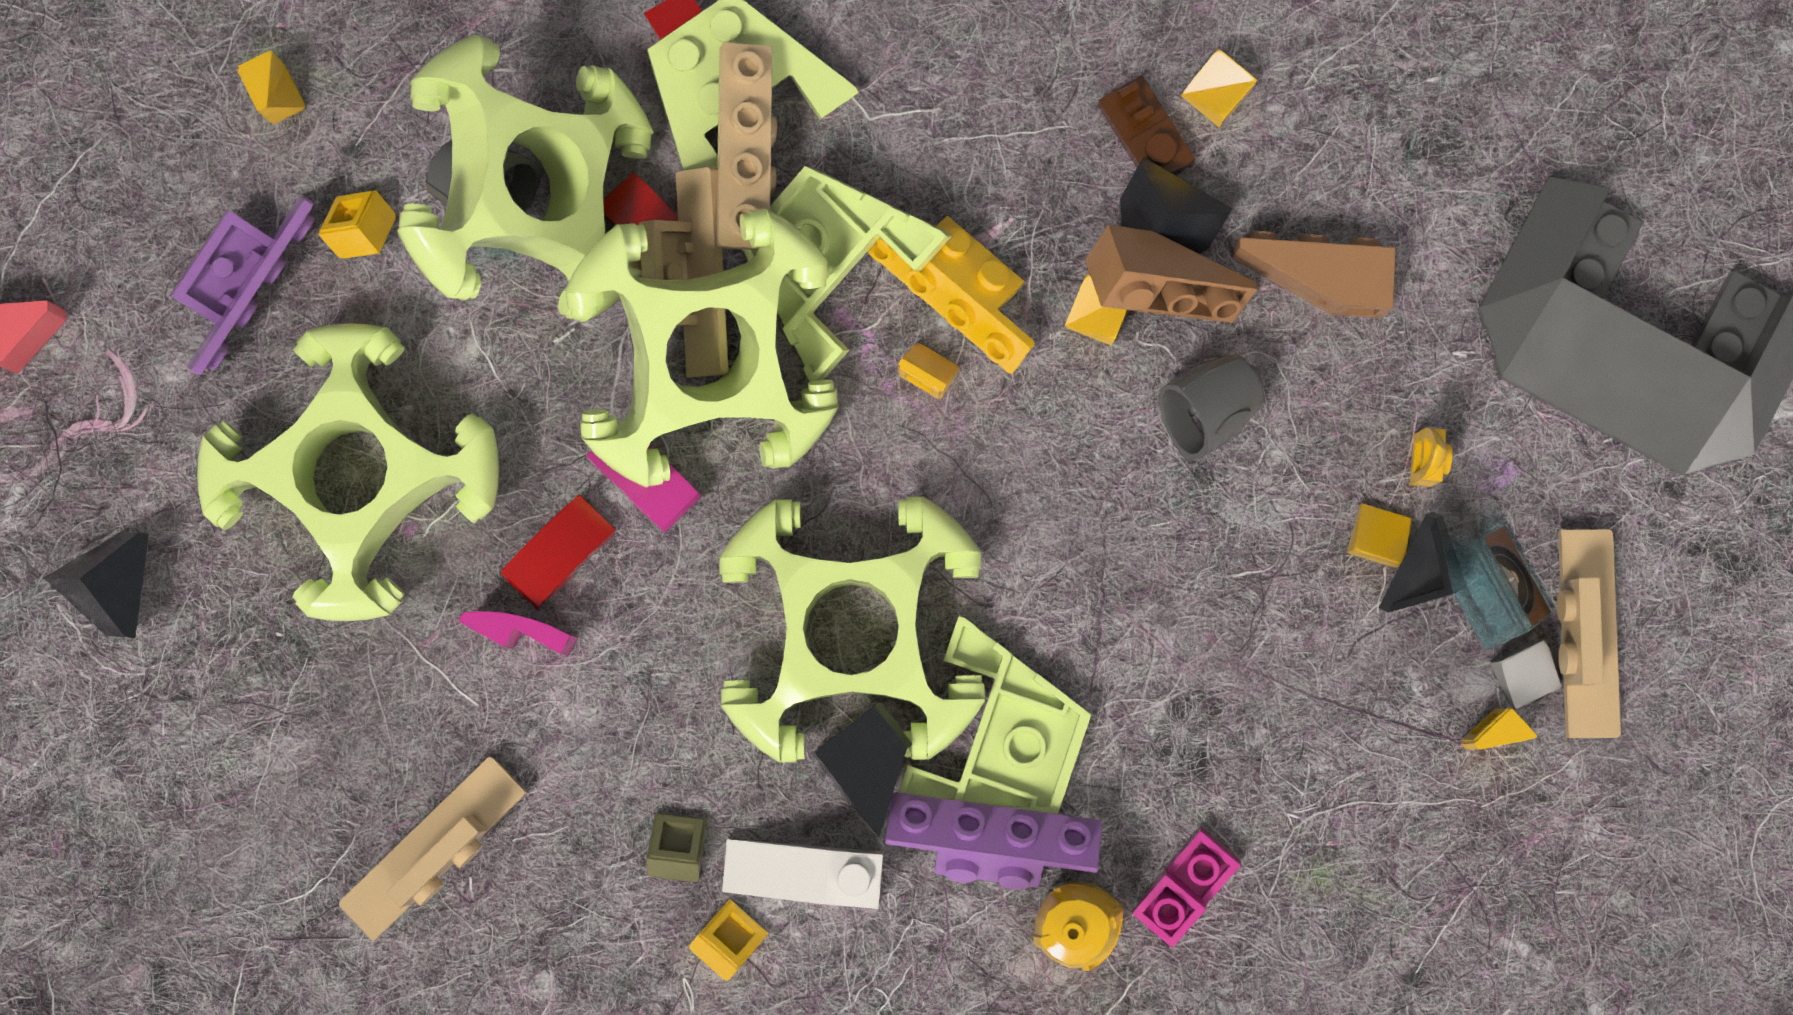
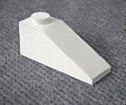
(803, 873)

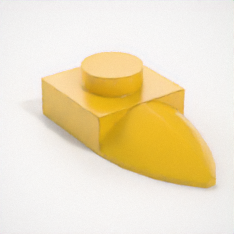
(1430, 457)

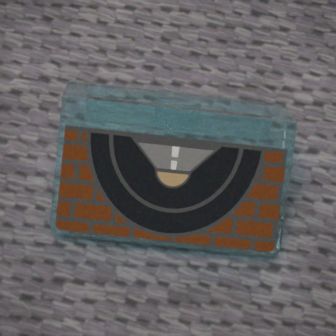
(1500, 589)

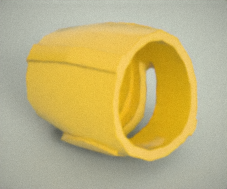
(1078, 924)

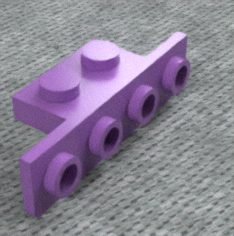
(229, 273)
(993, 840)

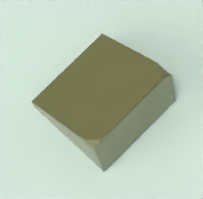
(676, 847)

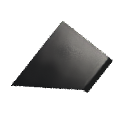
(1171, 208)
(1428, 568)
(106, 583)
(866, 763)

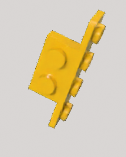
(968, 290)

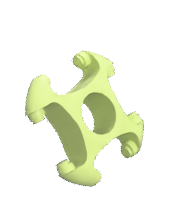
(479, 204)
(751, 385)
(289, 463)
(805, 582)

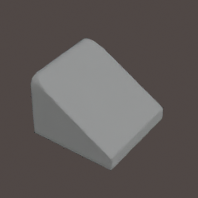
(1527, 673)

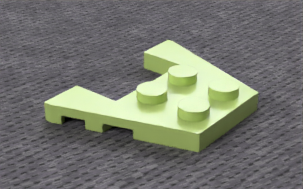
(688, 73)
(843, 227)
(1023, 738)

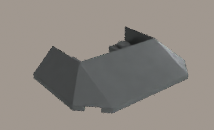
(1614, 369)

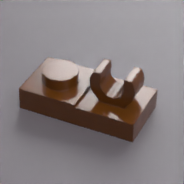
(1145, 127)

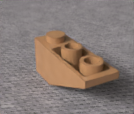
(1160, 276)
(1334, 277)

